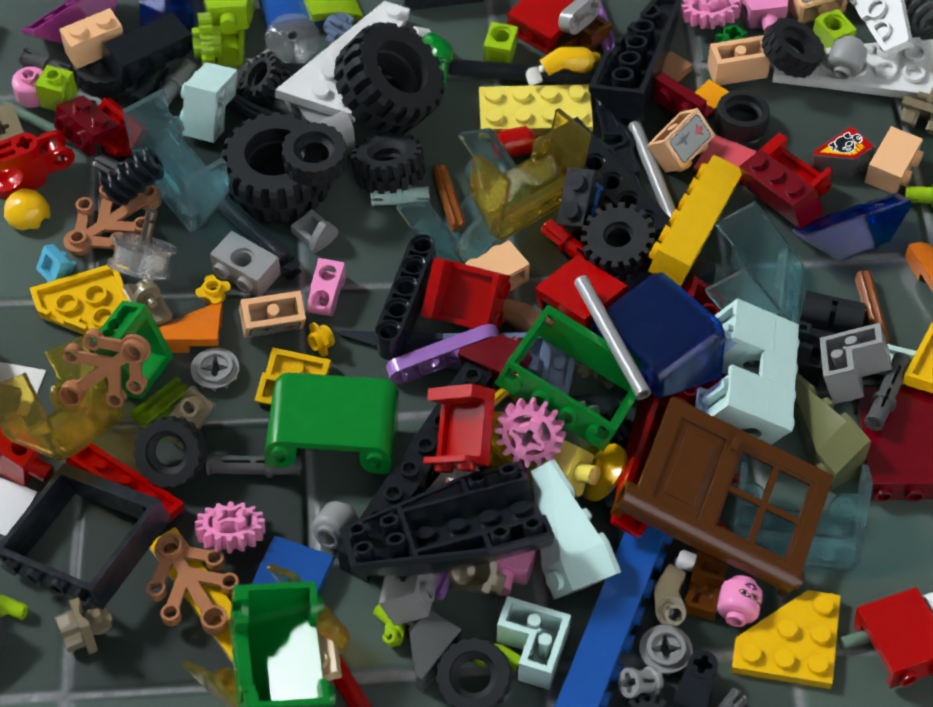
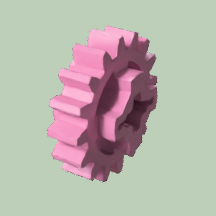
(710, 12)
(515, 424)
(230, 527)

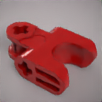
(29, 160)

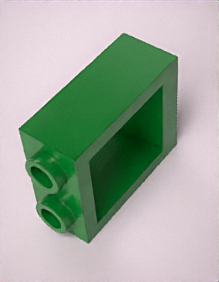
(132, 319)

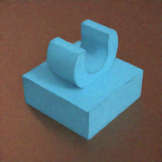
(54, 264)

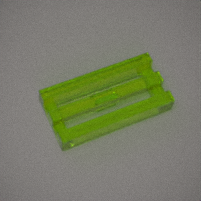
(159, 402)

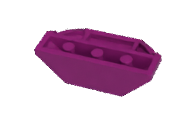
(71, 11)

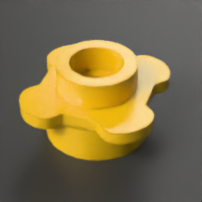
(213, 296)
(320, 338)

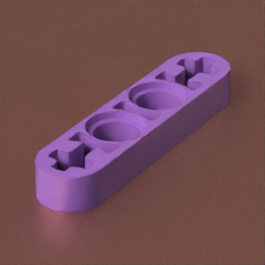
(437, 355)

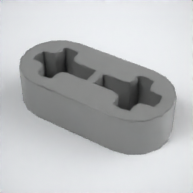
(578, 15)

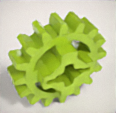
(206, 39)

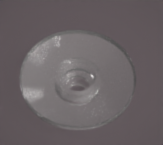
(293, 50)

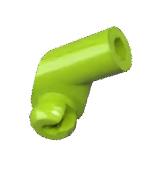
(13, 608)

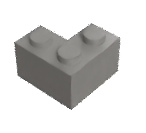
(850, 357)

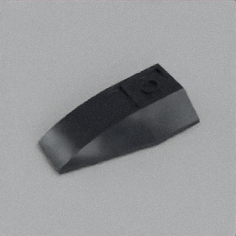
(451, 526)

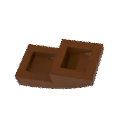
(590, 36)
(705, 586)

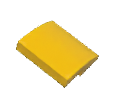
(287, 361)

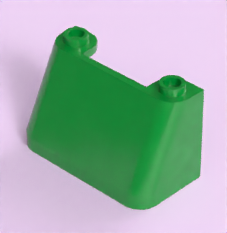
(333, 415)
(278, 646)

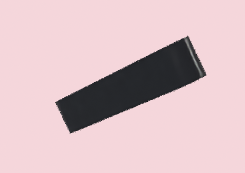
(405, 297)

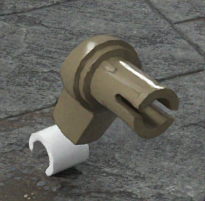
(667, 600)

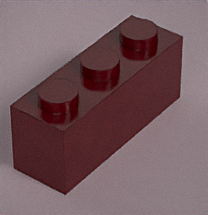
(781, 189)

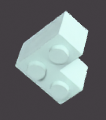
(205, 101)
(539, 634)

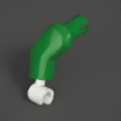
(440, 47)

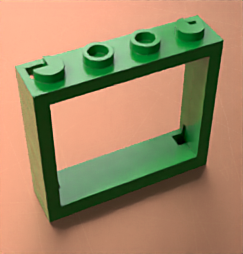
(587, 349)

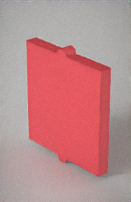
(725, 149)

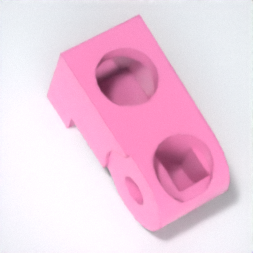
(326, 287)

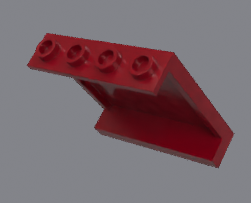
(903, 450)

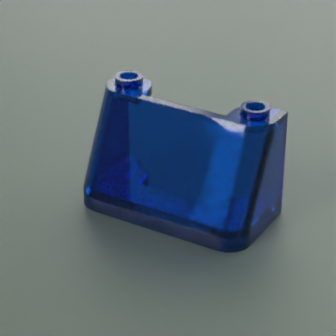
(670, 334)

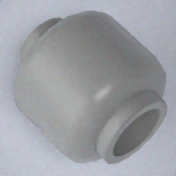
(847, 57)
(330, 520)

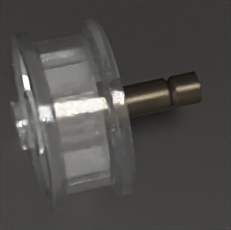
(142, 254)

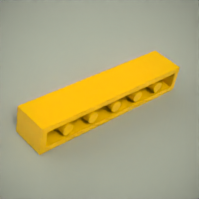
(695, 220)

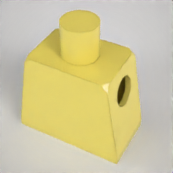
(575, 465)

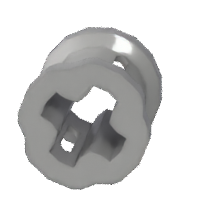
(639, 677)

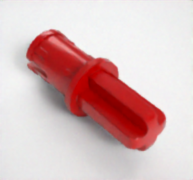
(564, 240)

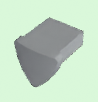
(314, 231)

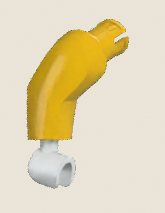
(571, 58)

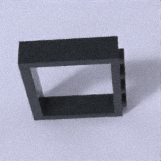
(49, 504)

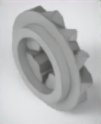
(204, 363)
(675, 639)

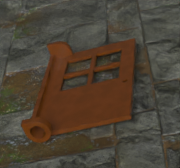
(689, 482)

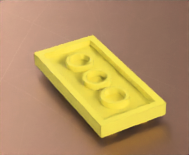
(532, 106)

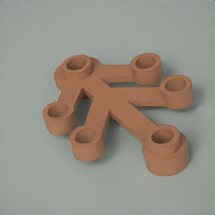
(107, 221)
(74, 390)
(190, 580)

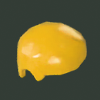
(26, 209)

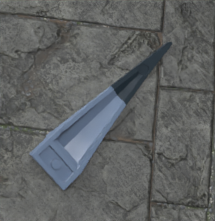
(547, 363)

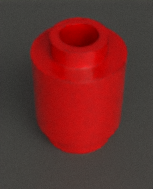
(517, 140)

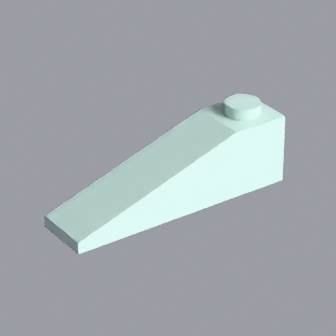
(578, 553)

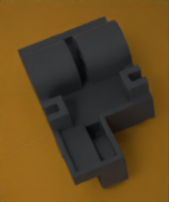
(822, 317)

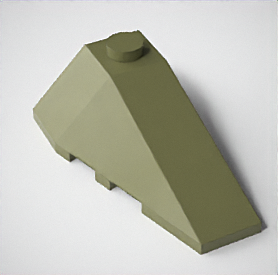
(830, 439)

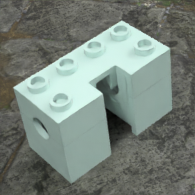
(760, 373)

